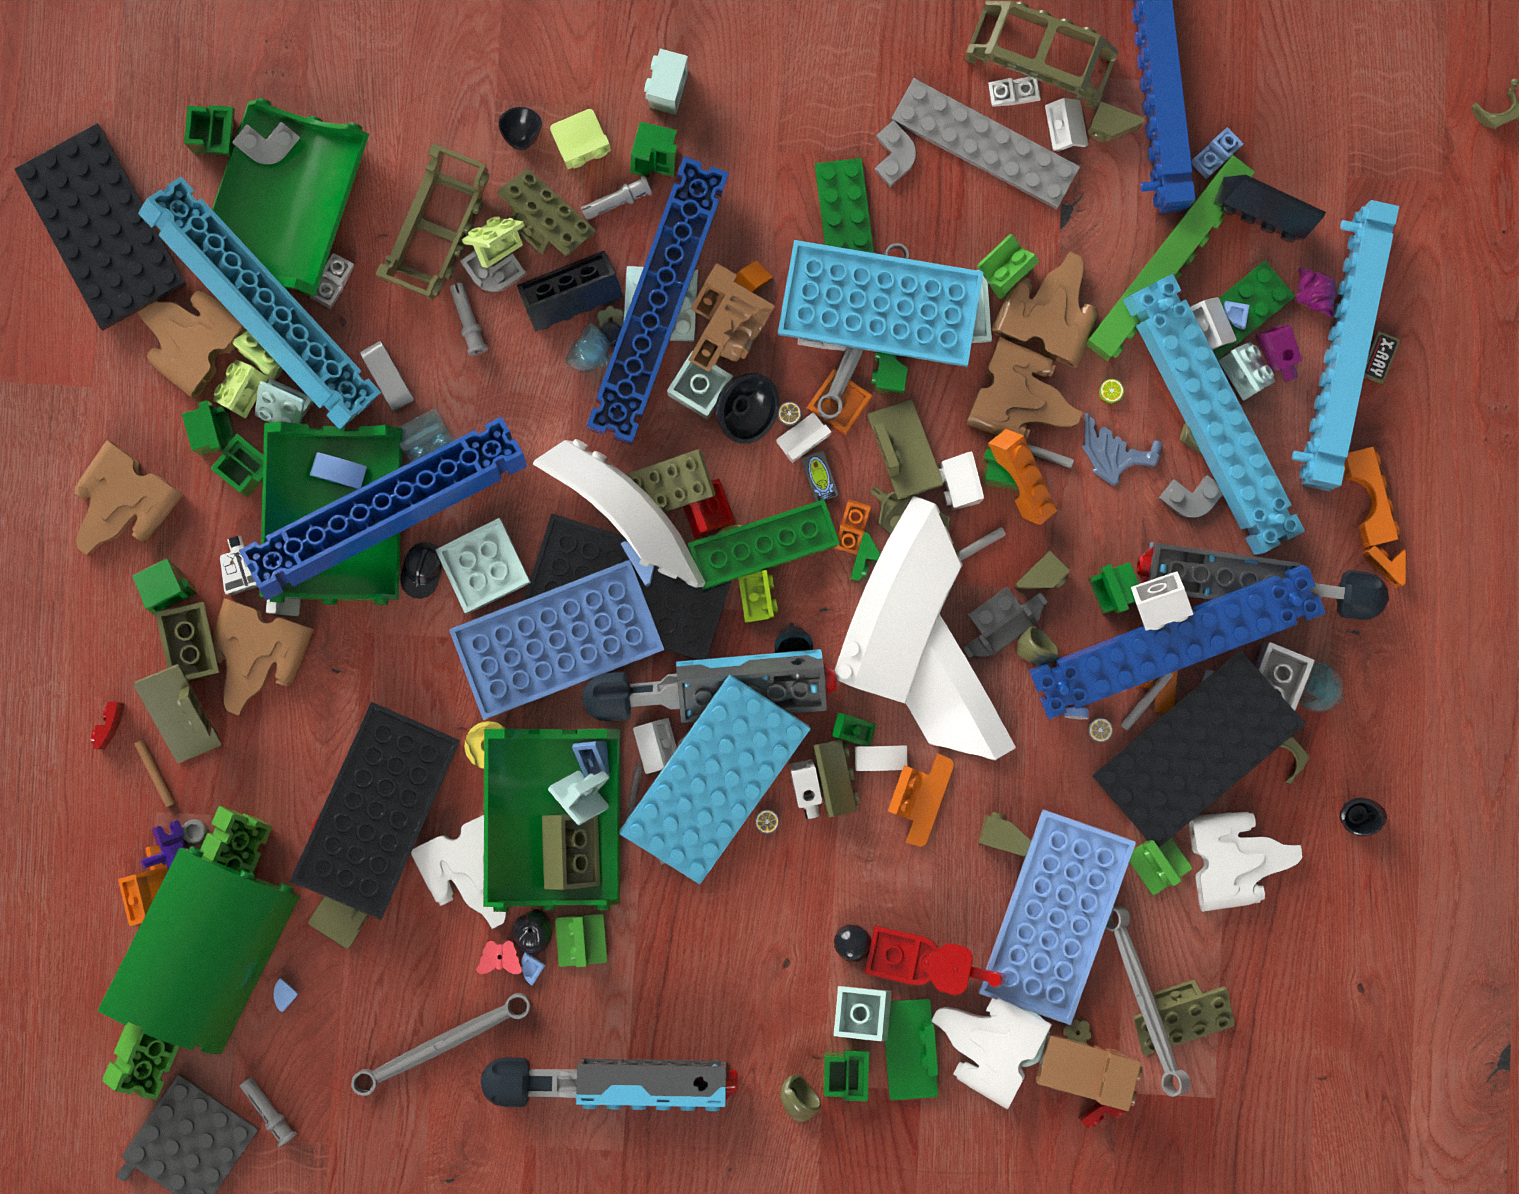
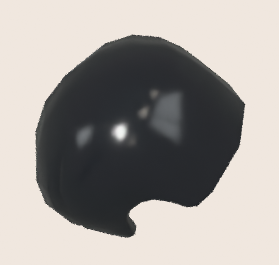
(852, 943)

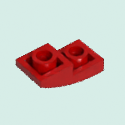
(103, 734)
(1094, 1114)

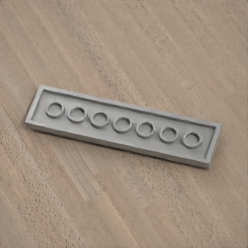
(985, 143)

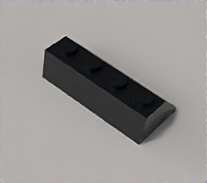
(1267, 207)
(570, 291)

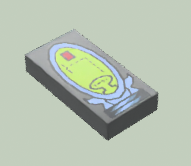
(819, 476)

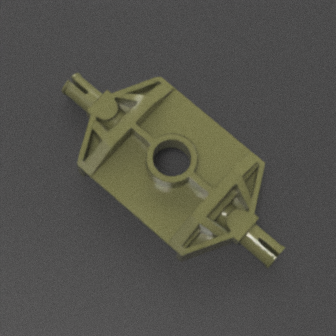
(893, 509)

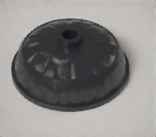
(755, 408)

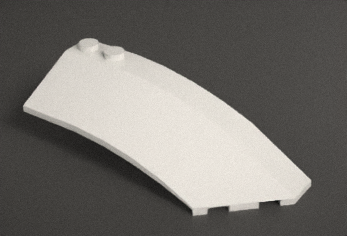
(625, 506)
(900, 605)
(952, 702)

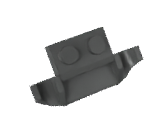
(1002, 622)

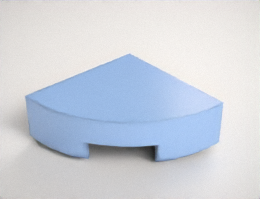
(1236, 313)
(531, 968)
(284, 994)

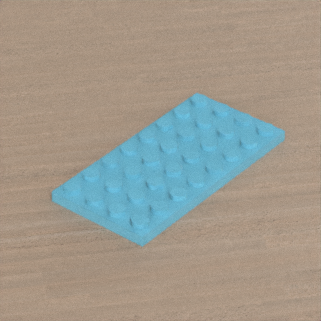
(880, 303)
(714, 779)

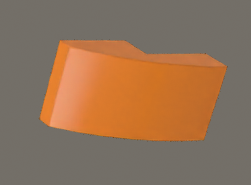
(852, 526)

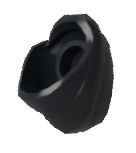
(1363, 816)
(532, 932)

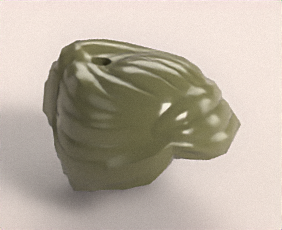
(1037, 647)
(799, 1099)

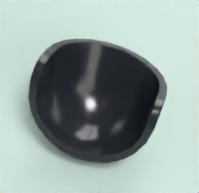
(520, 127)

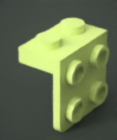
(580, 139)

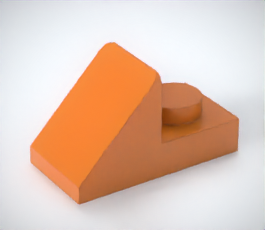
(1393, 569)

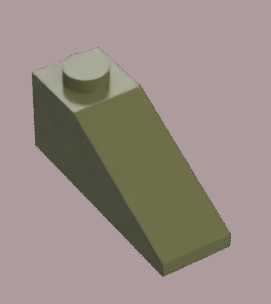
(1003, 835)

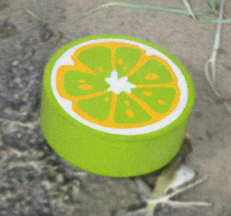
(1111, 391)

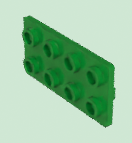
(911, 1051)

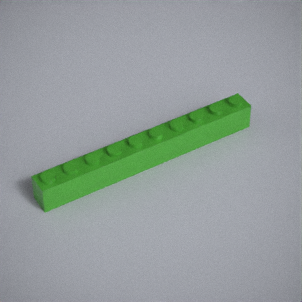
(1167, 260)

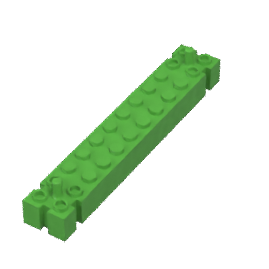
(143, 1057)

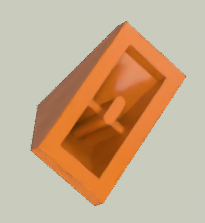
(753, 277)

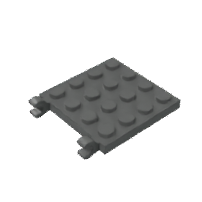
(188, 1141)

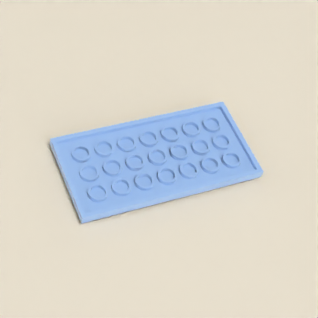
(1057, 916)

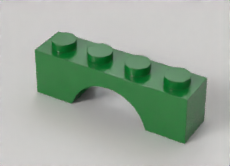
(890, 374)

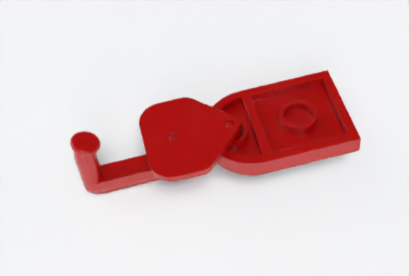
(903, 959)

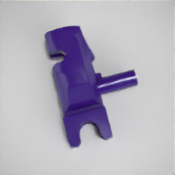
(168, 844)

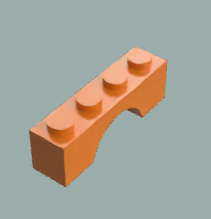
(1015, 456)
(1364, 469)

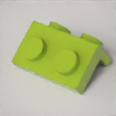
(757, 598)

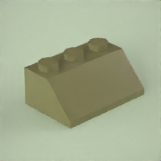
(188, 640)
(835, 778)
(570, 852)

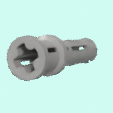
(627, 194)
(470, 329)
(274, 1121)

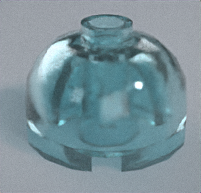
(589, 350)
(1323, 689)

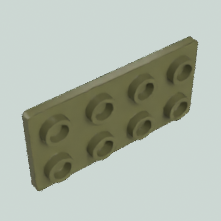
(544, 215)
(905, 449)
(676, 481)
(177, 713)
(338, 921)
(1187, 1014)

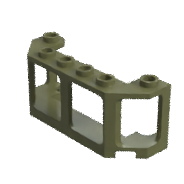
(1037, 67)
(415, 222)

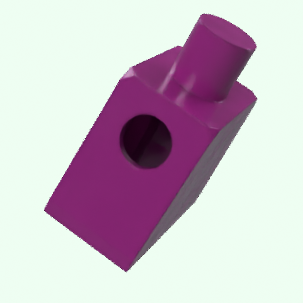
(1280, 342)

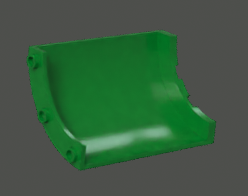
(294, 206)
(293, 494)
(516, 796)
(199, 953)

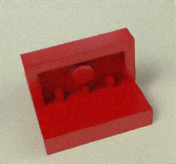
(709, 513)

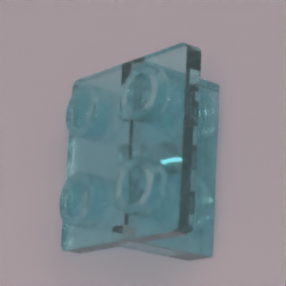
(424, 435)

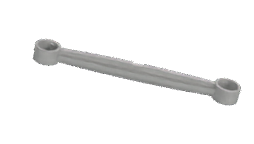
(849, 362)
(1147, 1004)
(440, 1044)

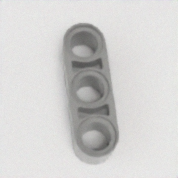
(387, 376)

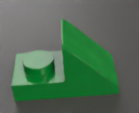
(867, 551)
(853, 730)

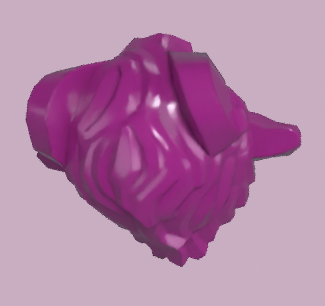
(1316, 291)

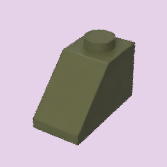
(1113, 123)
(1044, 574)

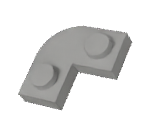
(266, 150)
(901, 154)
(495, 277)
(1191, 504)

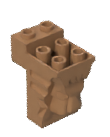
(734, 318)
(1089, 1072)

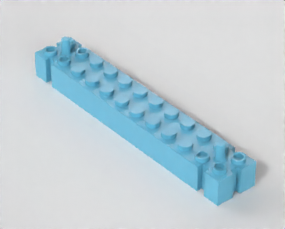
(259, 302)
(1349, 346)
(1213, 415)

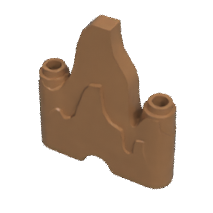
(1051, 316)
(190, 341)
(1017, 396)
(119, 497)
(254, 649)

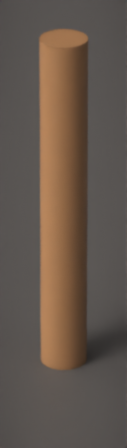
(154, 773)

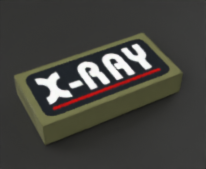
(1380, 357)

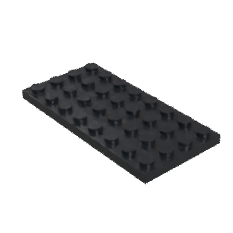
(97, 227)
(682, 613)
(1198, 749)
(375, 811)

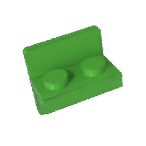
(1006, 265)
(1159, 865)
(581, 940)

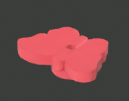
(490, 958)

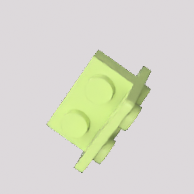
(495, 239)
(256, 354)
(239, 388)

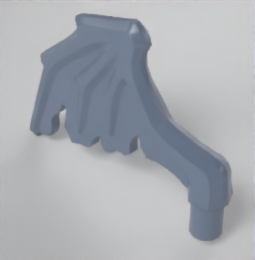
(1110, 454)

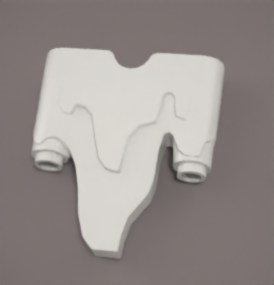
(1235, 862)
(462, 863)
(995, 1044)

